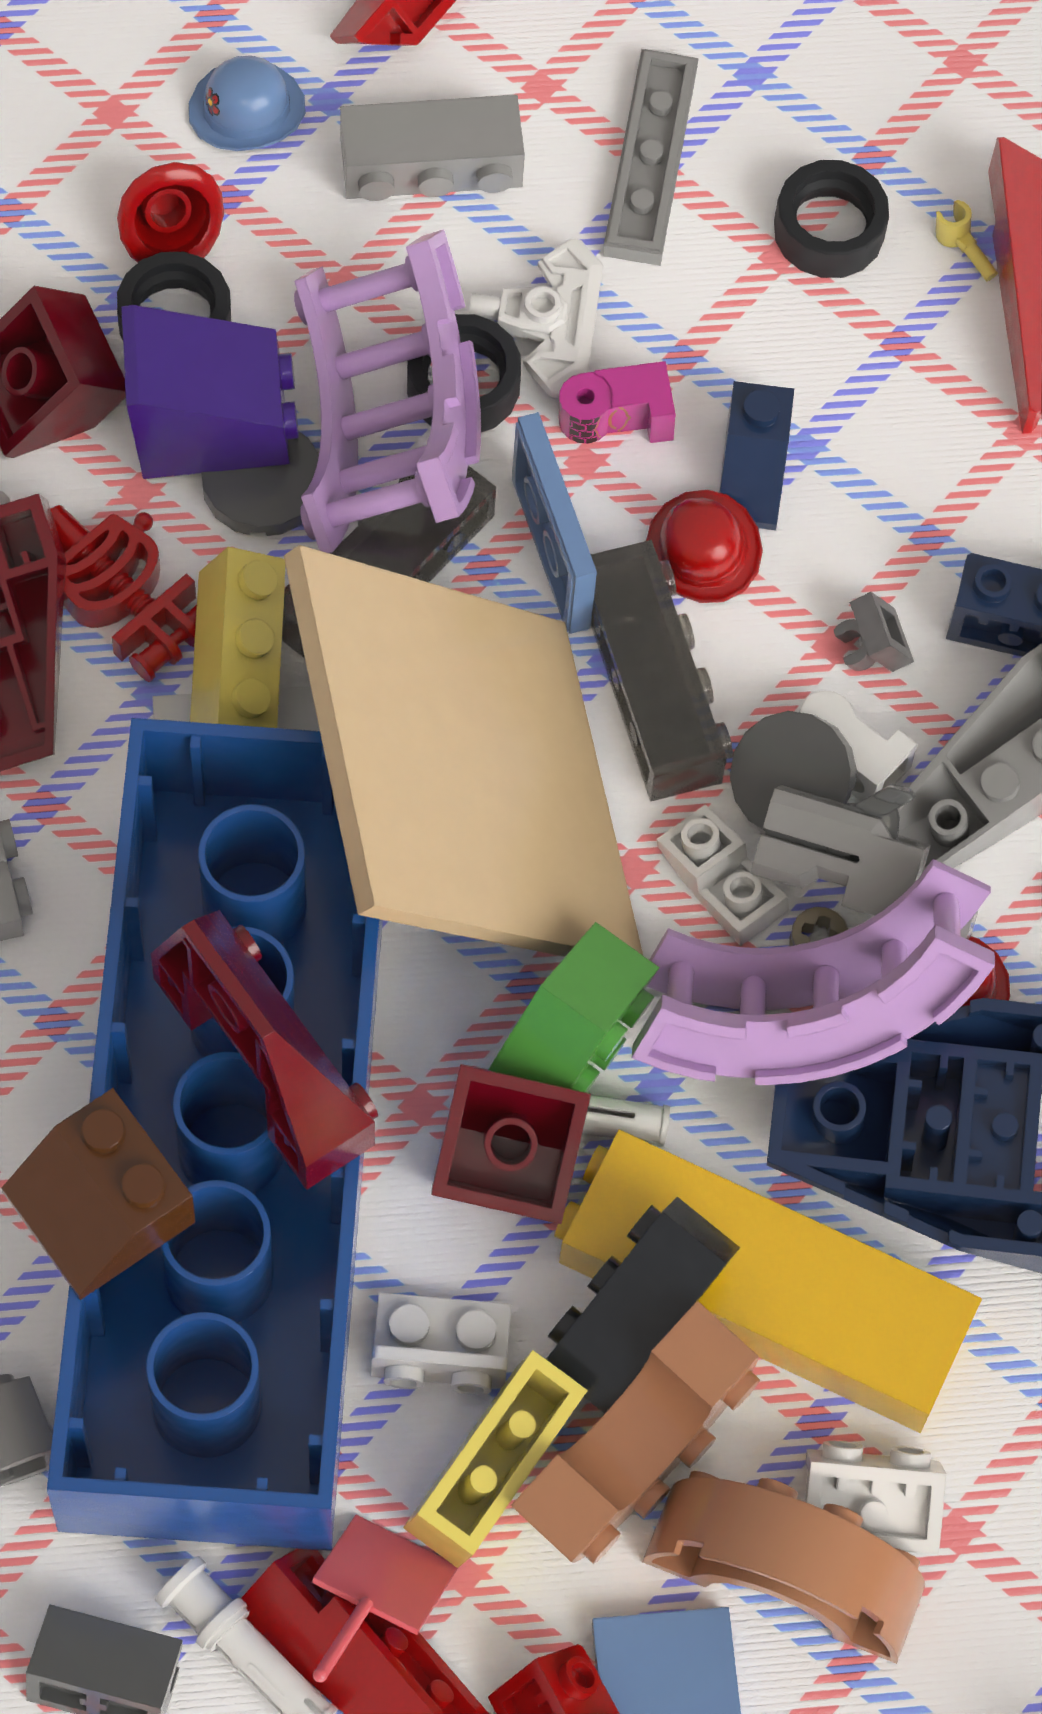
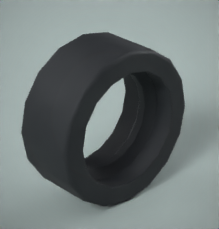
(844, 182)
(175, 271)
(496, 344)

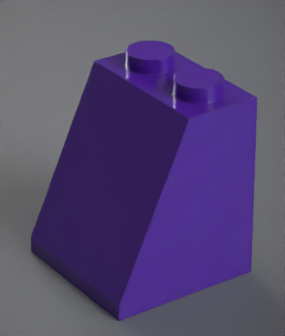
(205, 393)

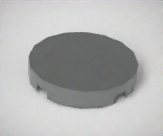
(263, 497)
(790, 752)

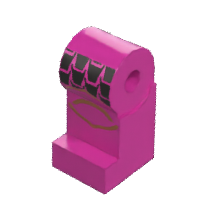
(618, 402)

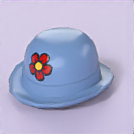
(246, 105)

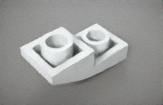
(718, 873)

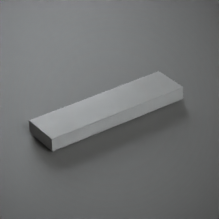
(650, 157)

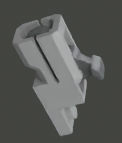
(844, 845)

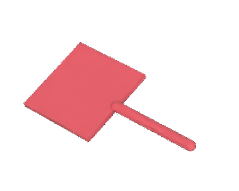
(381, 1577)

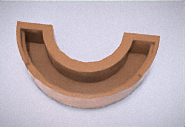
(641, 1438)
(793, 1552)

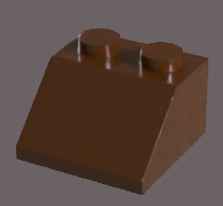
(99, 1194)

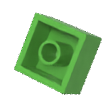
(580, 1013)

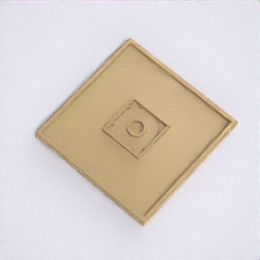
(458, 759)

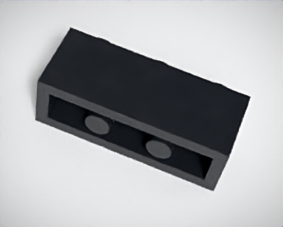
(639, 1300)

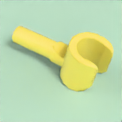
(959, 235)

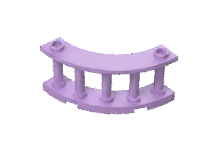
(450, 401)
(889, 973)

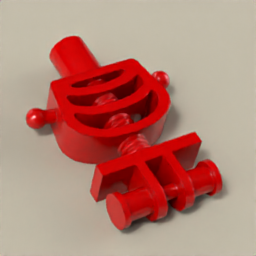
(95, 577)

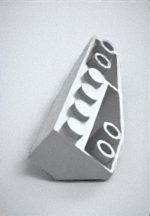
(985, 775)

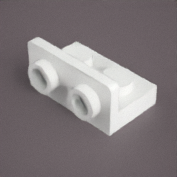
(441, 1342)
(893, 1494)

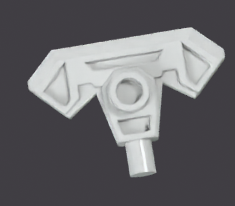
(554, 315)

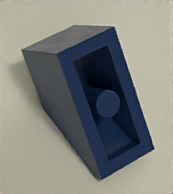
(757, 449)

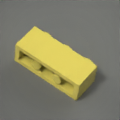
(238, 640)
(495, 1459)

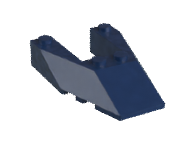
(932, 1133)

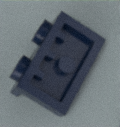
(998, 606)

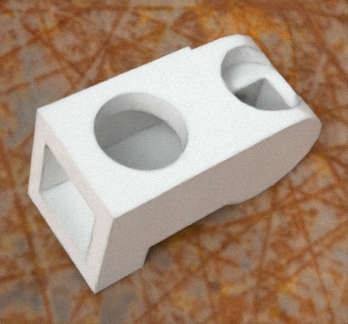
(876, 759)

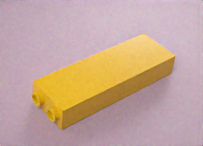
(793, 1286)

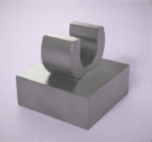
(879, 632)

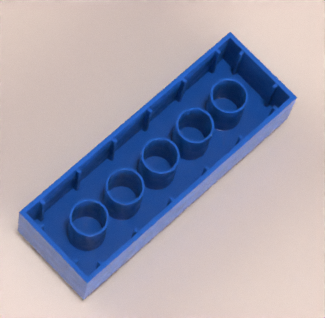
(217, 1365)

